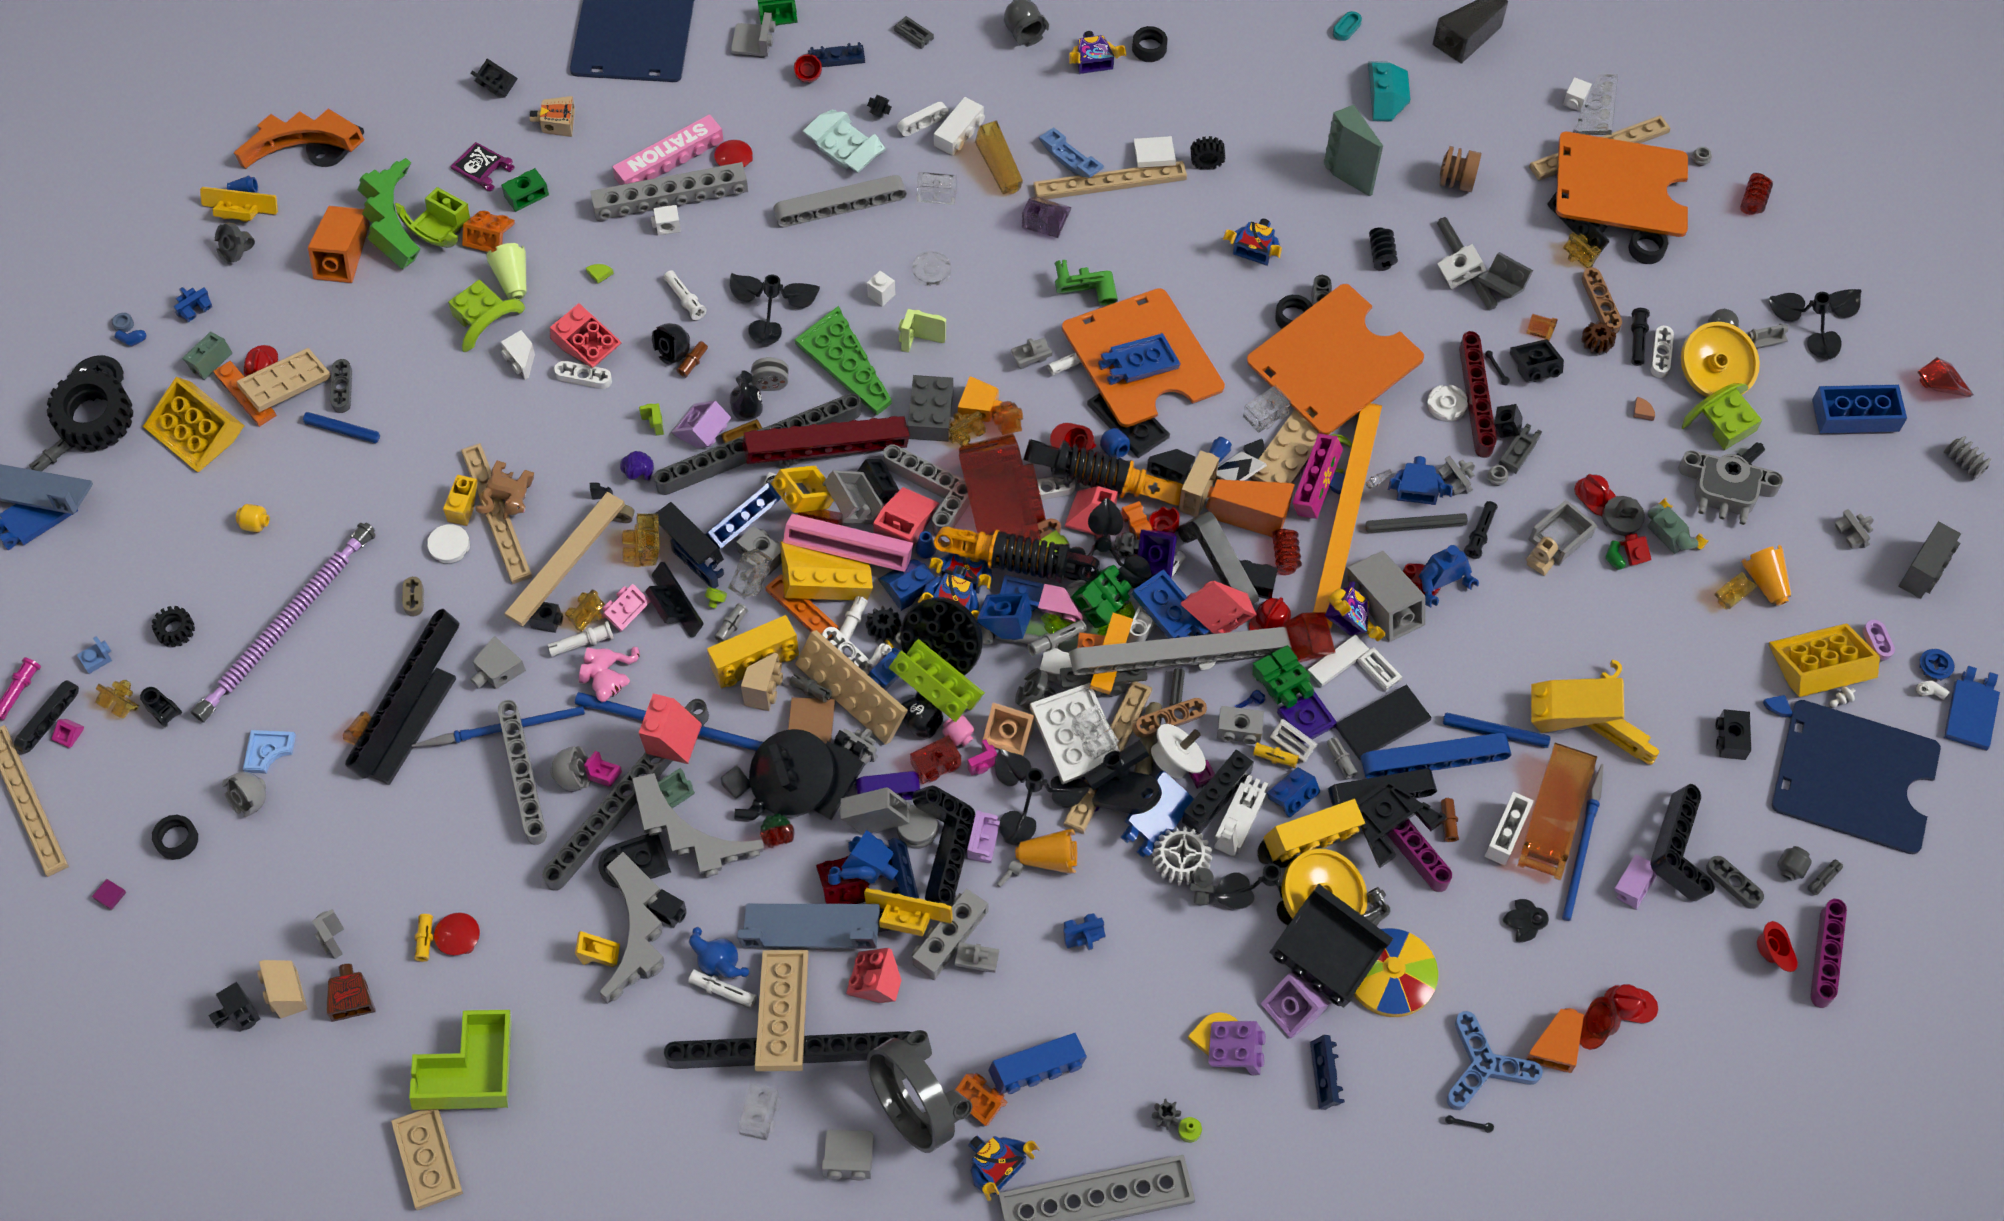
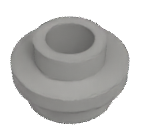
(1702, 155)
(1498, 470)

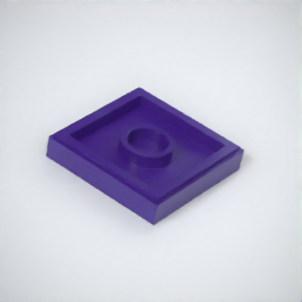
(1308, 716)

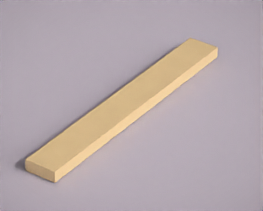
(1636, 133)
(1109, 181)
(501, 528)
(564, 559)
(1127, 714)
(29, 807)

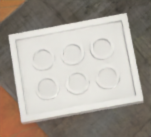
(1054, 721)

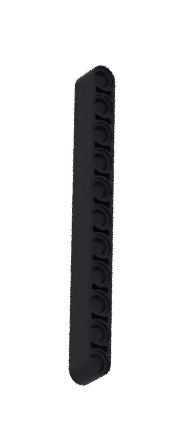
(734, 1046)

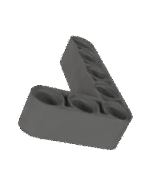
(1218, 551)

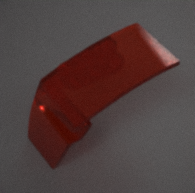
(1001, 488)

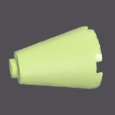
(510, 269)

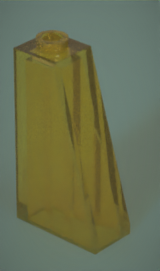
(998, 157)

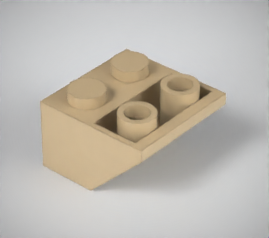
(761, 682)
(282, 987)

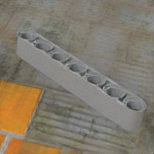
(839, 200)
(525, 780)

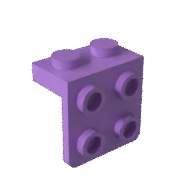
(1237, 1045)

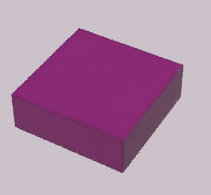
(1202, 778)
(109, 894)

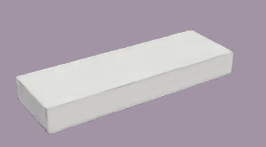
(1336, 663)

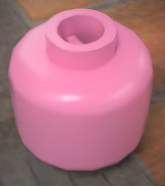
(959, 731)

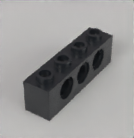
(1217, 792)

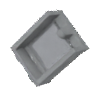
(854, 496)
(1566, 527)

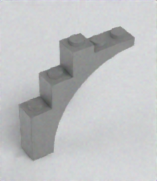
(682, 837)
(639, 955)

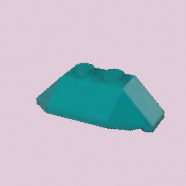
(1388, 90)

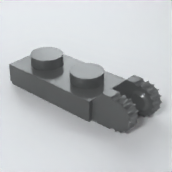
(1519, 449)

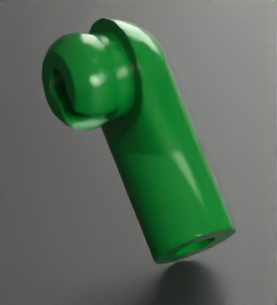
(1614, 557)

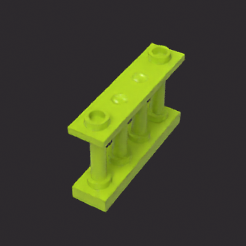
(936, 680)

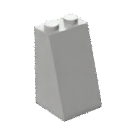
(1393, 597)

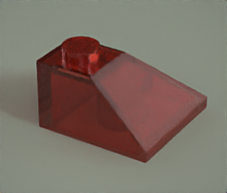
(1944, 378)

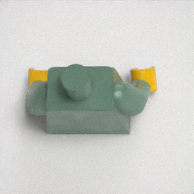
(1672, 528)

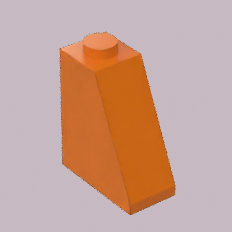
(1559, 1042)

